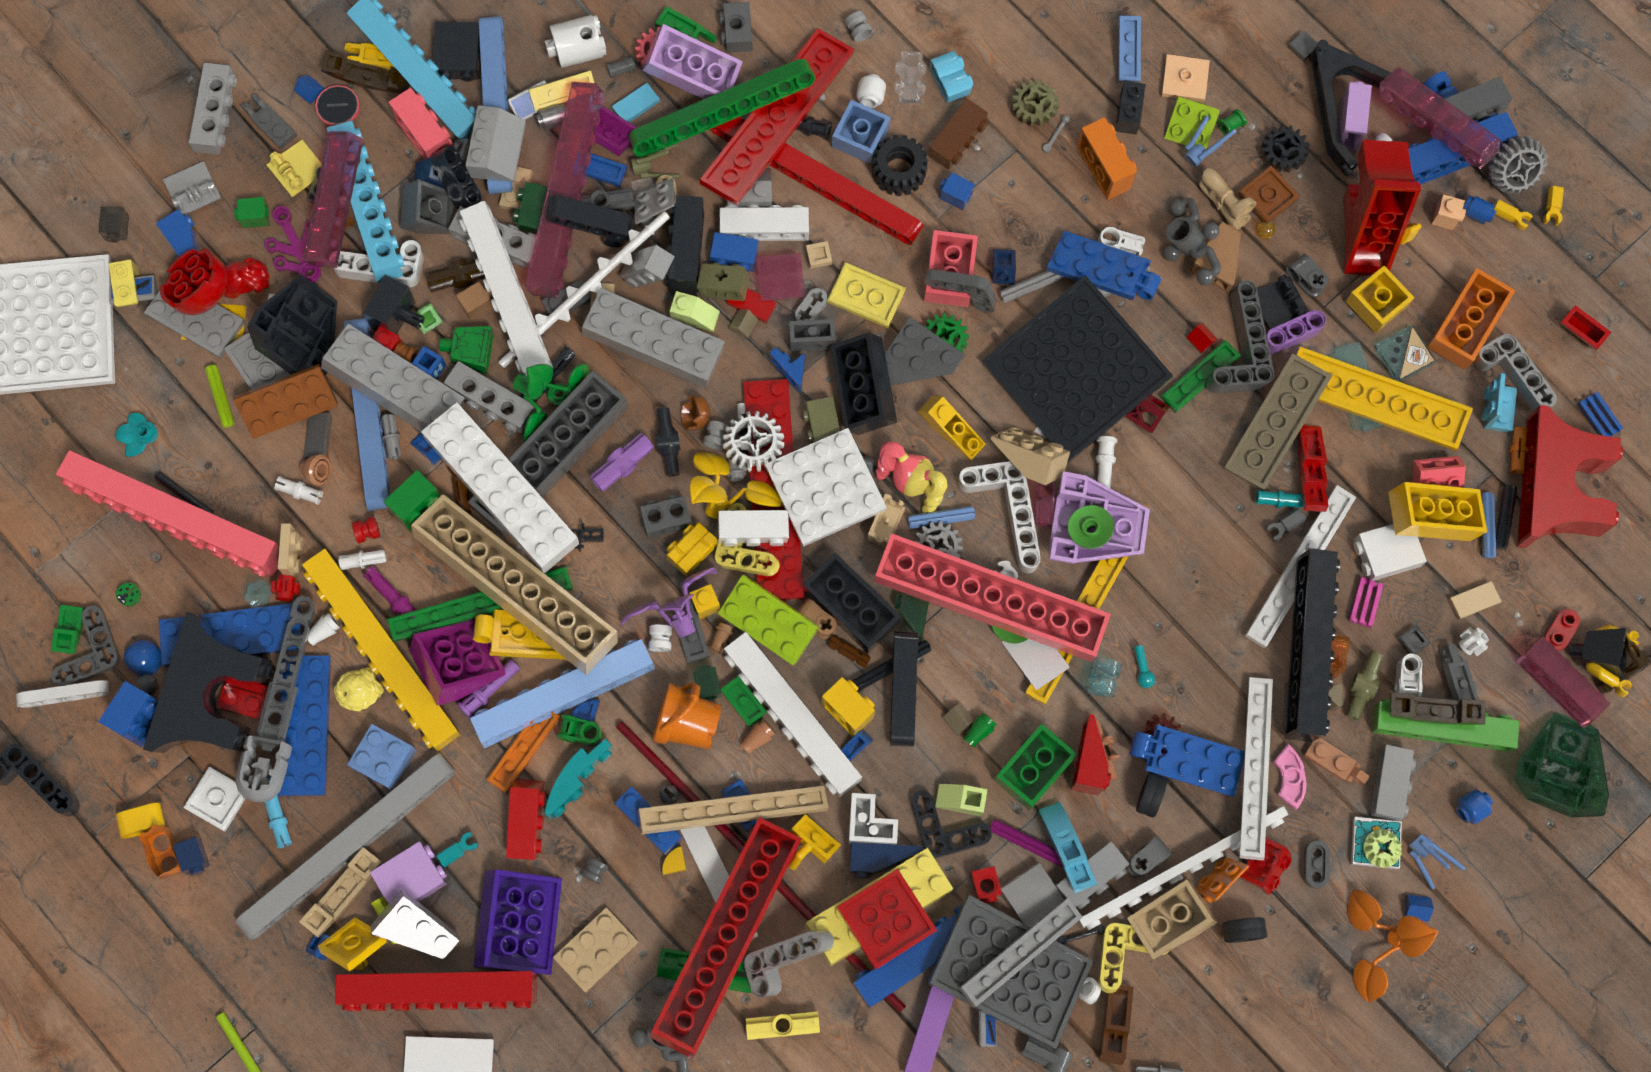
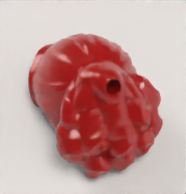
(246, 277)

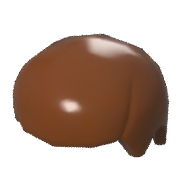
(695, 413)

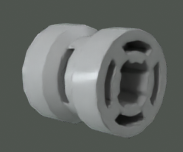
(860, 28)
(715, 435)

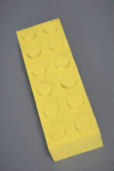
(923, 878)

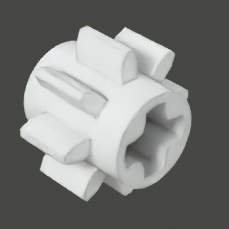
(1473, 641)

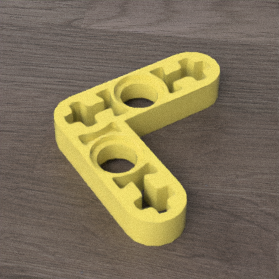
(739, 553)
(1125, 942)

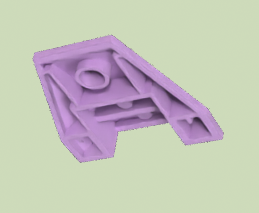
(1128, 517)

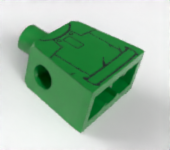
(470, 347)

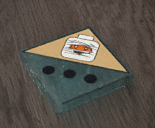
(1405, 353)

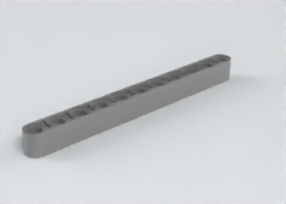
(344, 847)

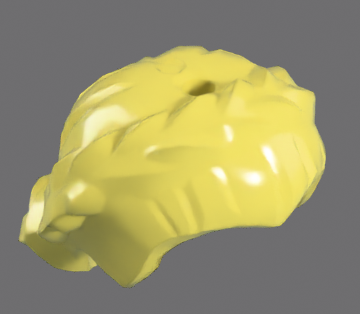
(360, 687)

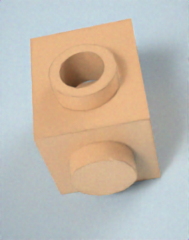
(1448, 212)

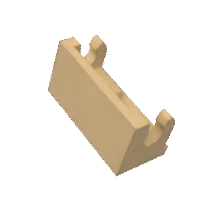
(886, 522)

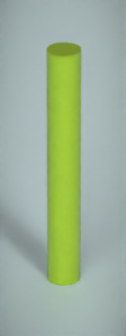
(237, 1043)

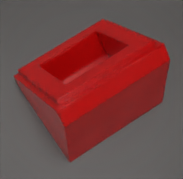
(1201, 338)

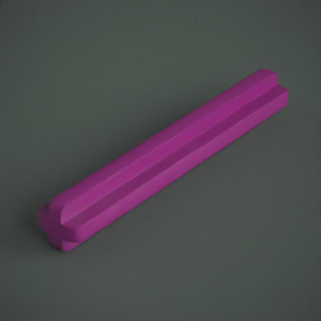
(1025, 841)

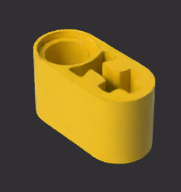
(139, 820)

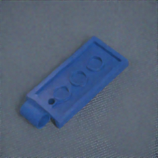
(1104, 266)
(1189, 759)

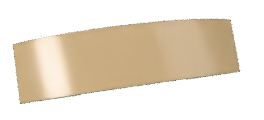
(341, 894)

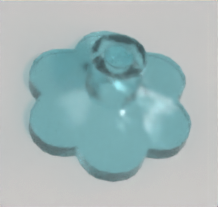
(257, 593)

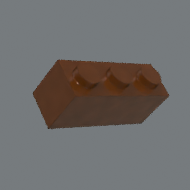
(958, 134)

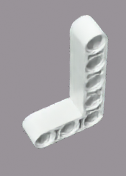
(1014, 505)

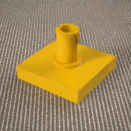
(351, 945)

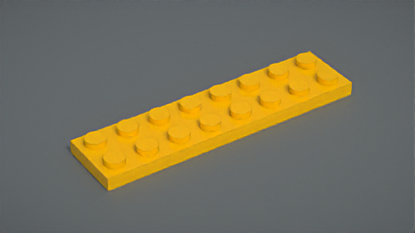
(1391, 402)

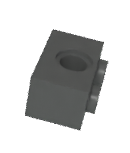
(736, 15)
(811, 334)

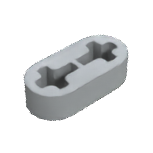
(807, 303)

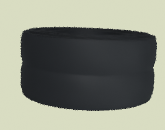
(1151, 794)
(1244, 930)

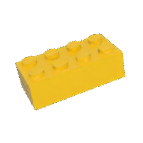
(1437, 511)

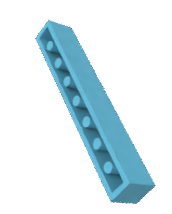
(414, 67)

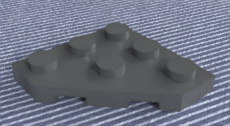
(920, 355)

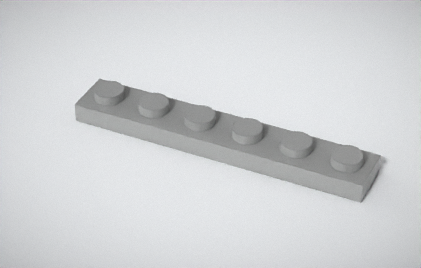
(1020, 952)

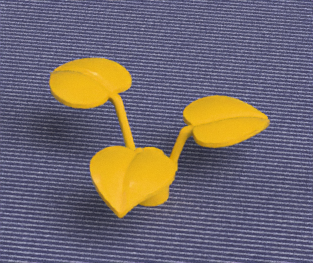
(705, 490)

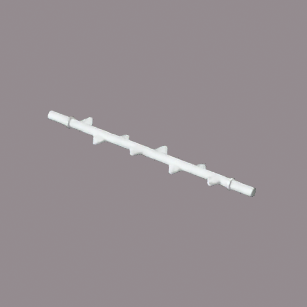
(593, 284)

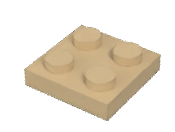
(289, 550)

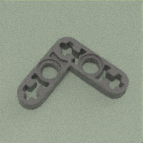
(978, 287)
(96, 657)

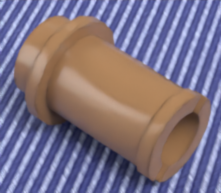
(720, 638)

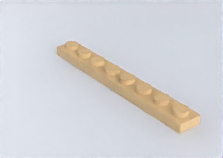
(732, 810)

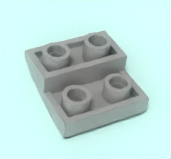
(1031, 894)

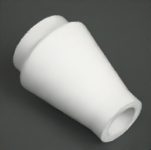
(323, 628)

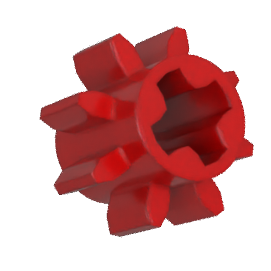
(285, 588)

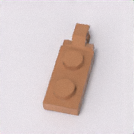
(1335, 762)

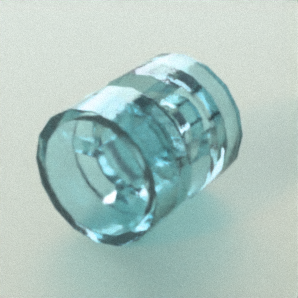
(1103, 677)

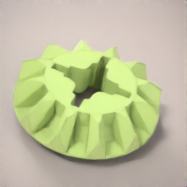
(1383, 859)

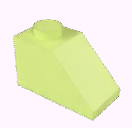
(694, 312)

